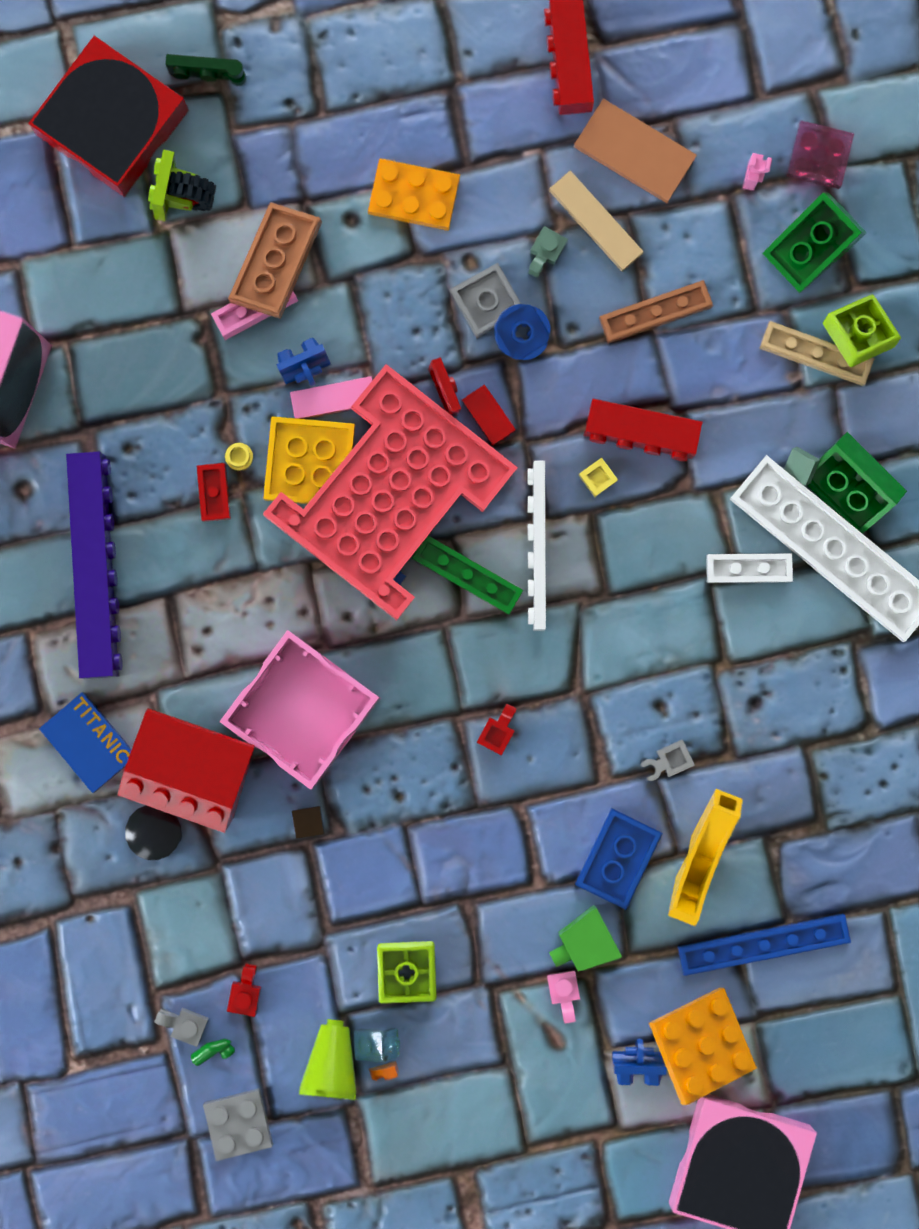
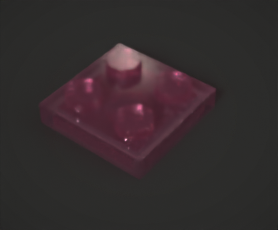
(820, 154)

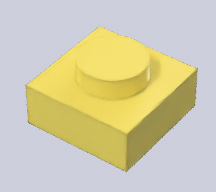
(598, 477)

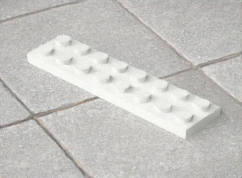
(831, 546)

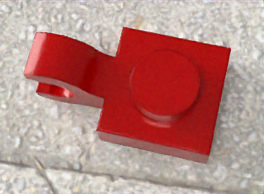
(497, 733)
(245, 995)

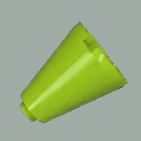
(330, 1064)

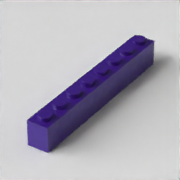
(92, 565)

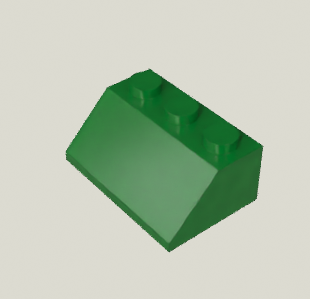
(855, 484)

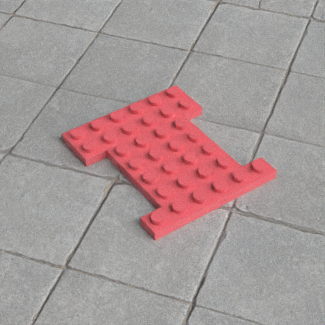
(392, 489)

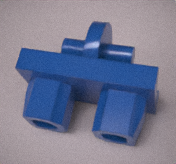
(303, 365)
(638, 1061)

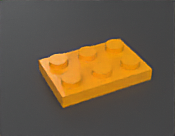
(414, 194)

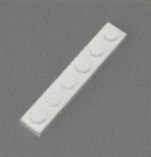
(536, 559)

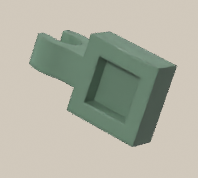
(546, 249)

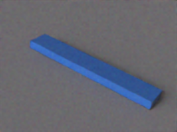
(764, 944)

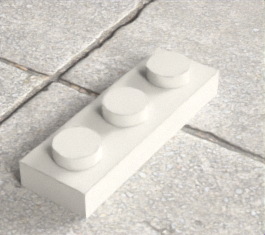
(749, 568)

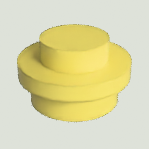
(239, 456)

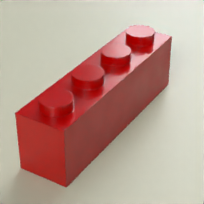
(570, 56)
(642, 429)

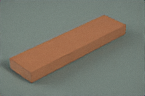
(656, 311)

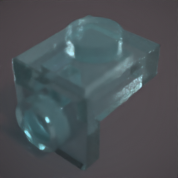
(376, 1044)

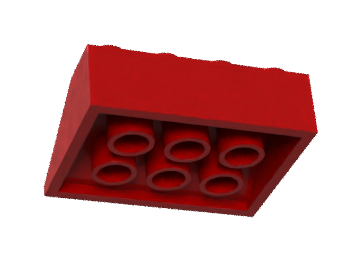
(186, 770)

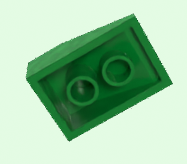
(814, 242)

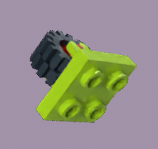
(178, 188)

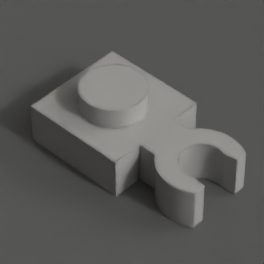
(672, 759)

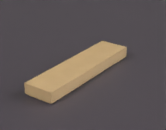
(596, 221)
(812, 353)

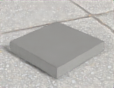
(484, 299)

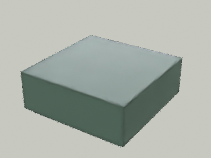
(801, 465)

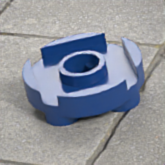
(537, 335)

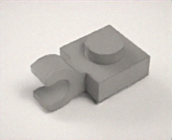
(186, 1026)

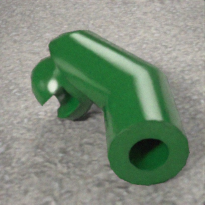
(212, 1048)

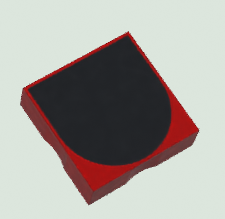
(109, 115)

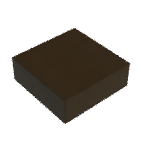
(308, 822)

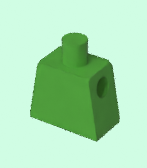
(586, 942)

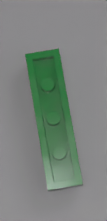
(467, 574)

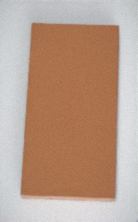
(635, 150)
(275, 260)

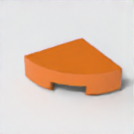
(387, 1070)

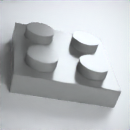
(238, 1124)

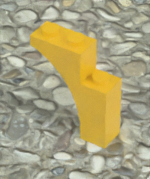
(703, 856)

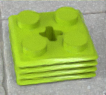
(862, 315)
(394, 986)

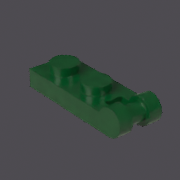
(205, 68)

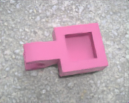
(756, 170)
(564, 990)

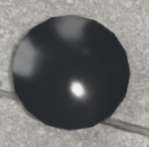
(152, 833)

